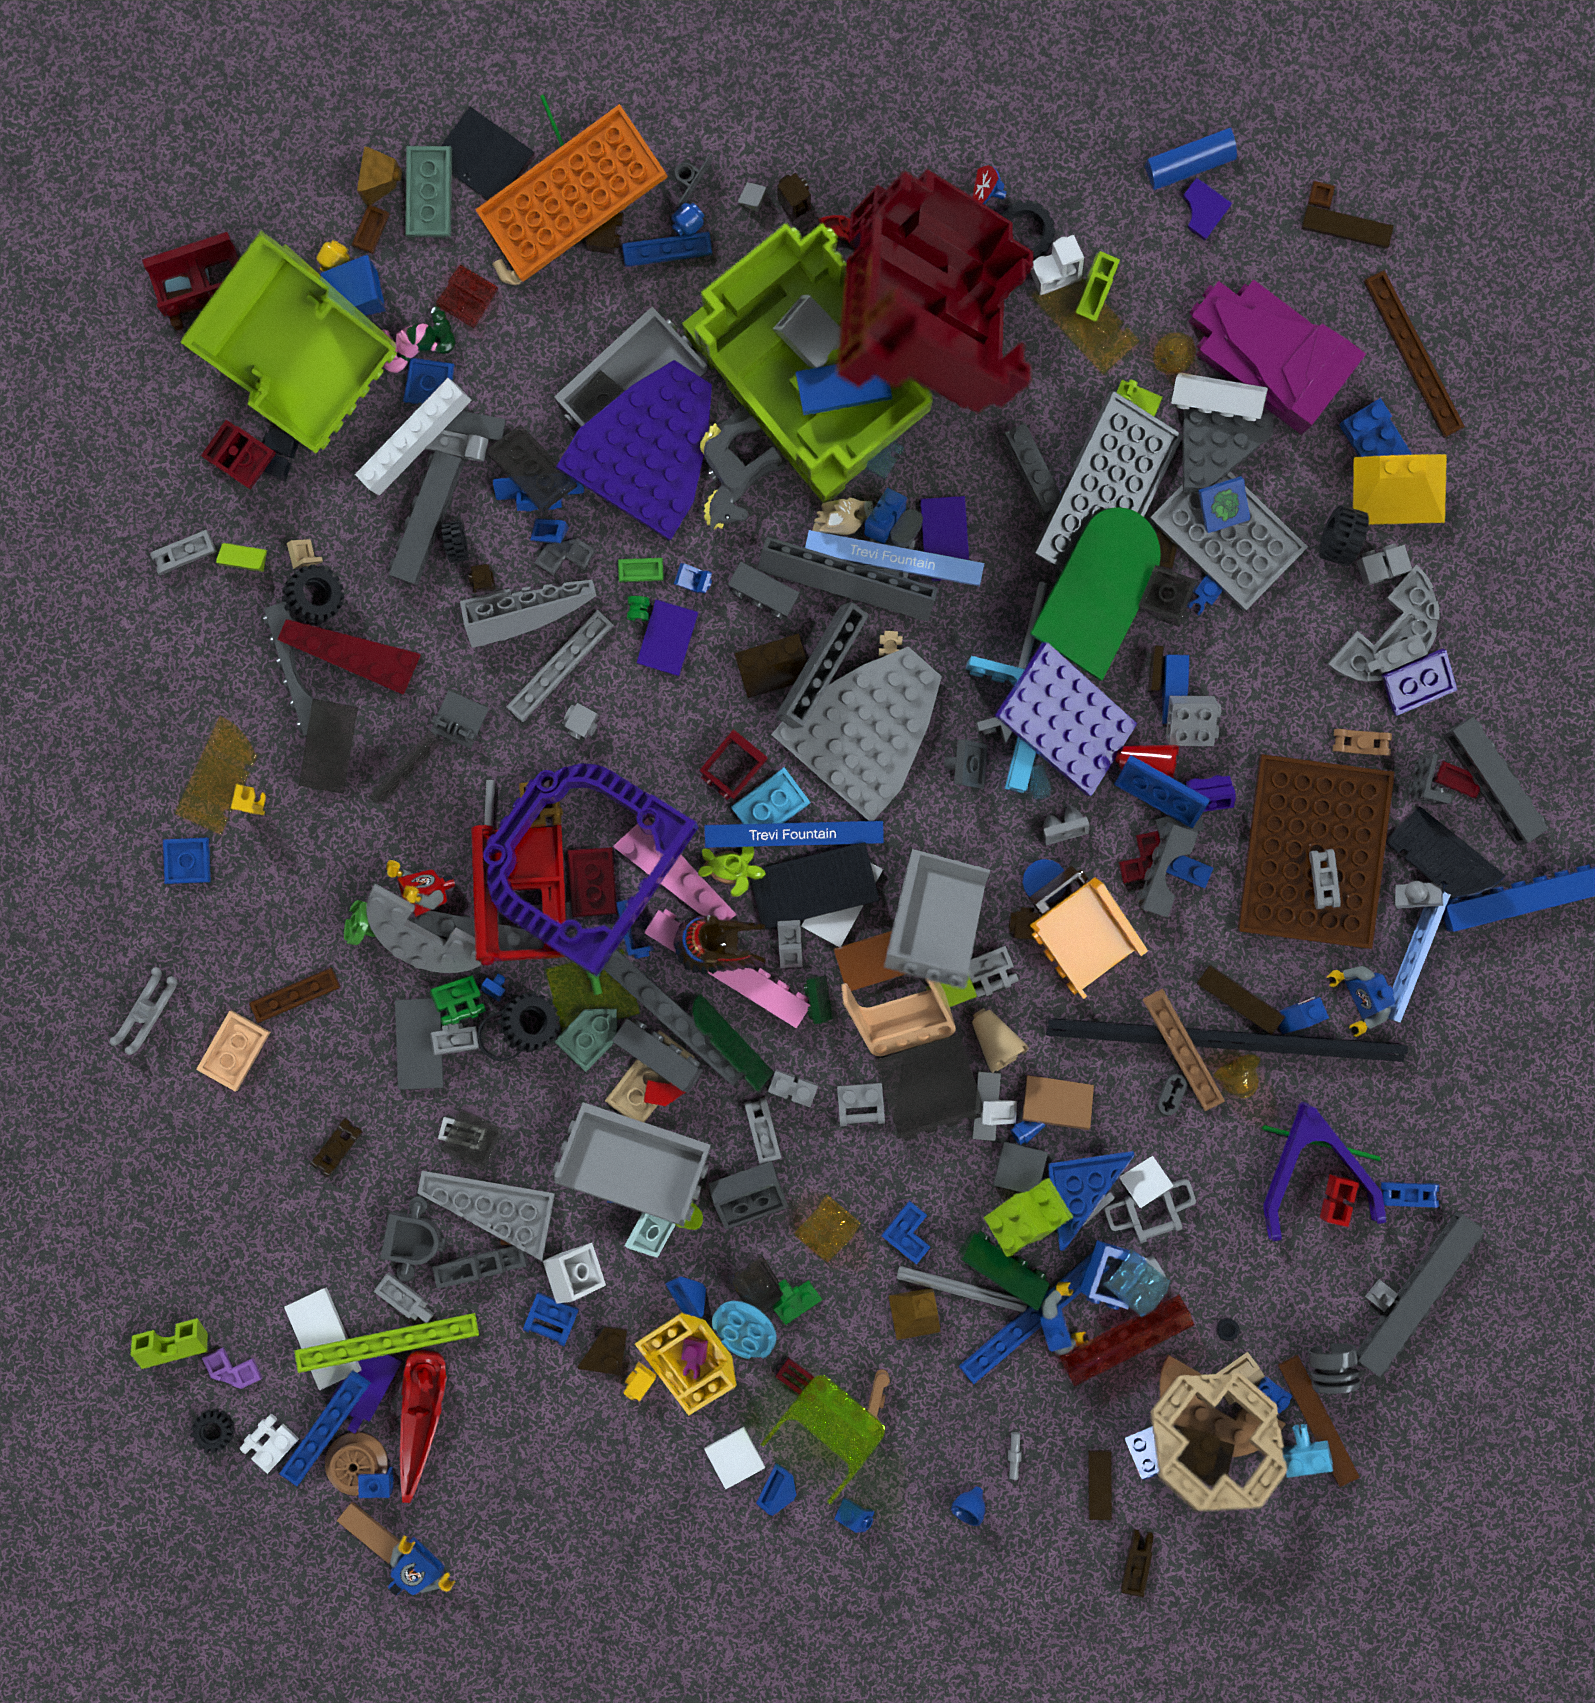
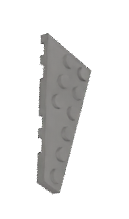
(505, 1211)

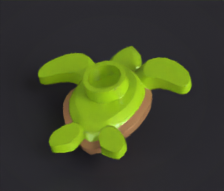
(731, 868)

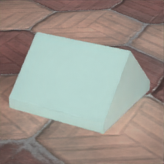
(649, 1235)

